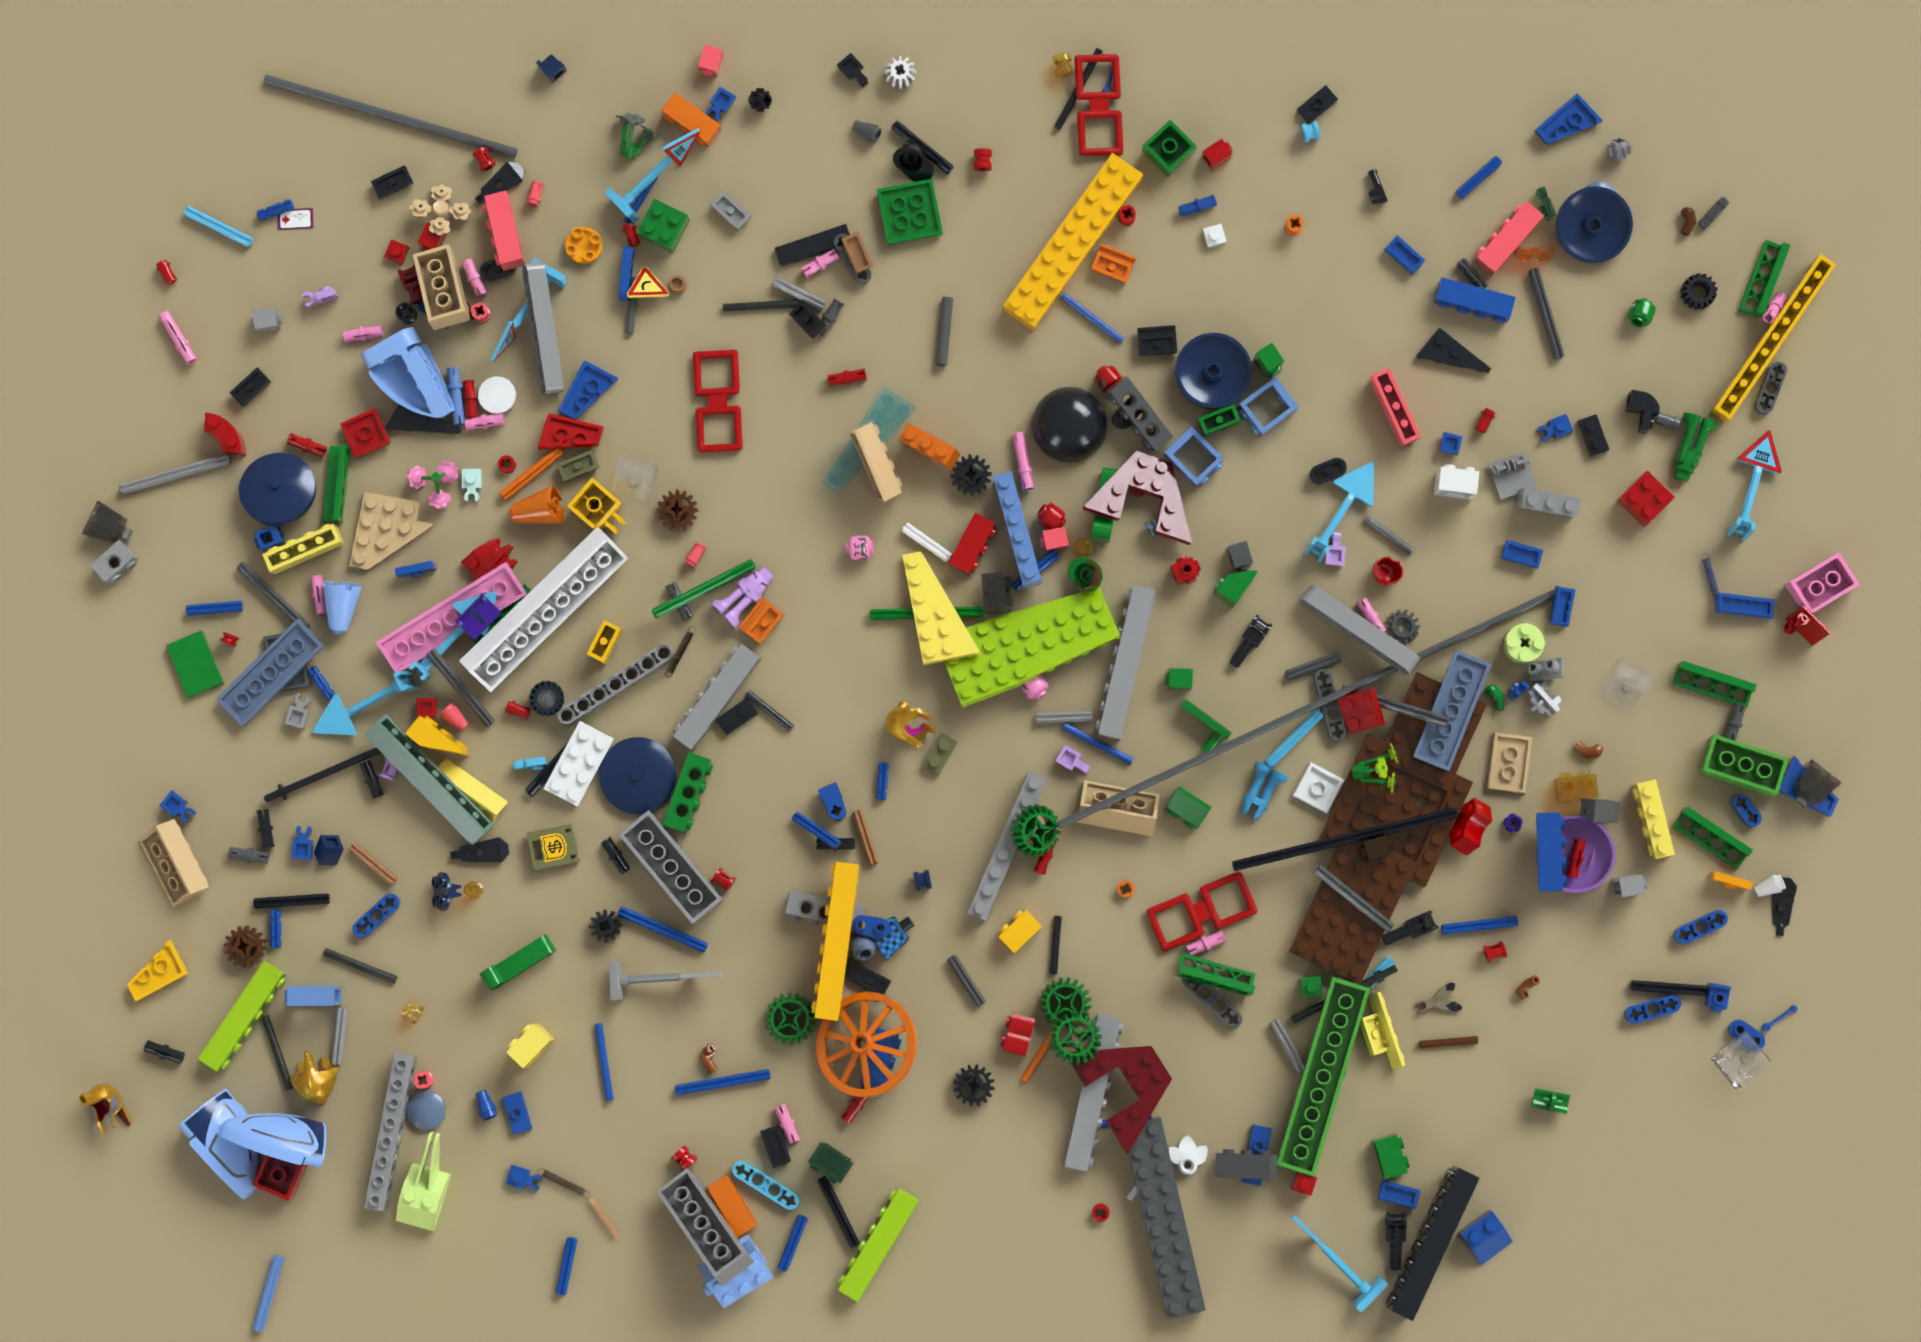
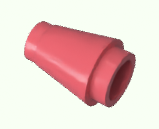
(454, 716)

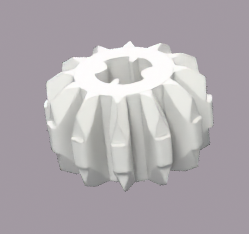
(908, 70)

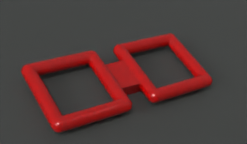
(1098, 105)
(717, 401)
(1201, 911)

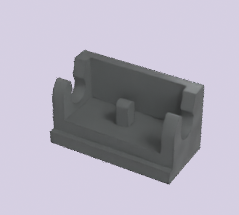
(1600, 810)

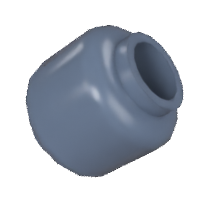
(862, 947)

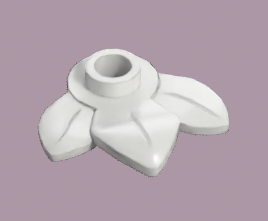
(1188, 1152)

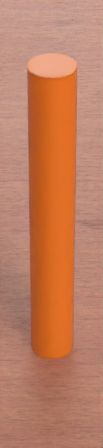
(1036, 1060)

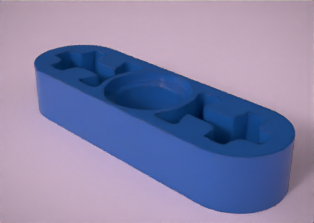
(626, 273)
(1711, 916)
(369, 929)
(1639, 1018)

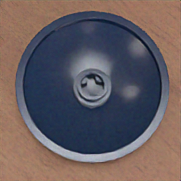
(1594, 224)
(1213, 370)
(277, 489)
(637, 775)

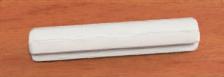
(926, 542)

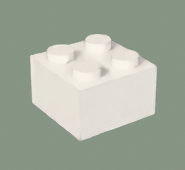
(1456, 482)

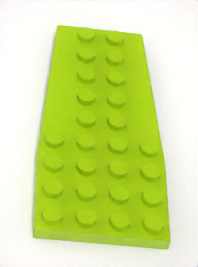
(1029, 643)

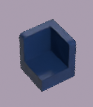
(552, 68)
(328, 850)

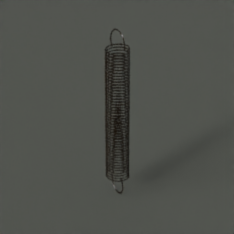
(681, 652)
(565, 1181)

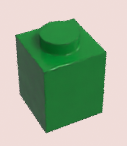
(1179, 678)
(1311, 986)

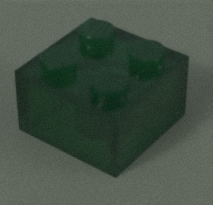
(830, 1162)

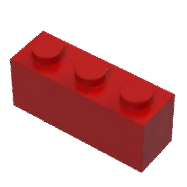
(973, 544)

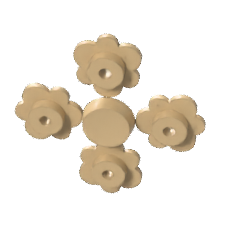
(440, 208)

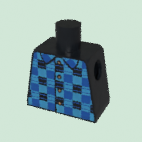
(895, 939)

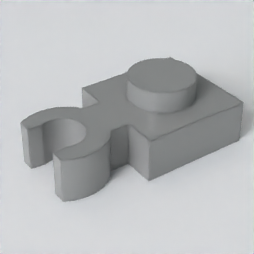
(297, 715)

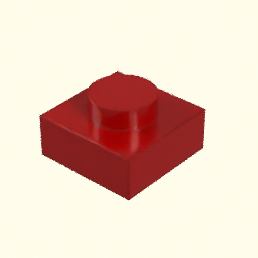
(396, 252)
(426, 707)

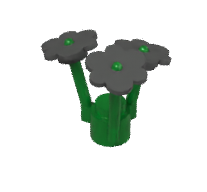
(627, 147)

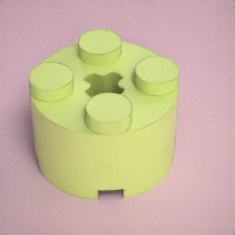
(1528, 653)

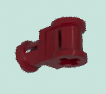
(411, 284)

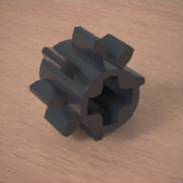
(760, 99)

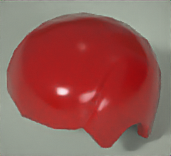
(1387, 571)

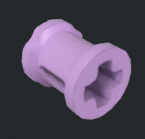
(388, 771)

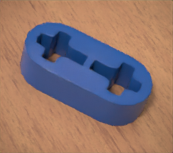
(1749, 807)

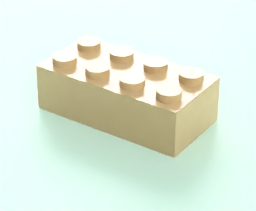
(441, 287)

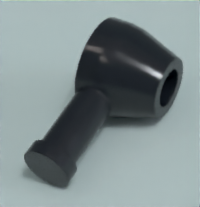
(1377, 194)

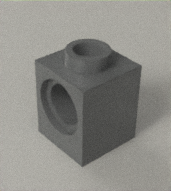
(1240, 556)

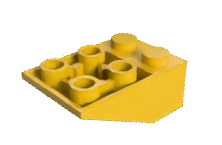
(426, 734)

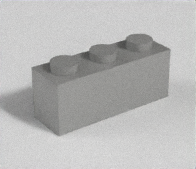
(1548, 503)

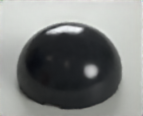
(1069, 424)

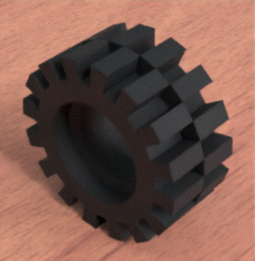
(1690, 299)

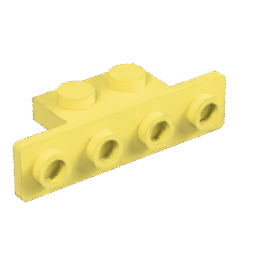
(1380, 1033)

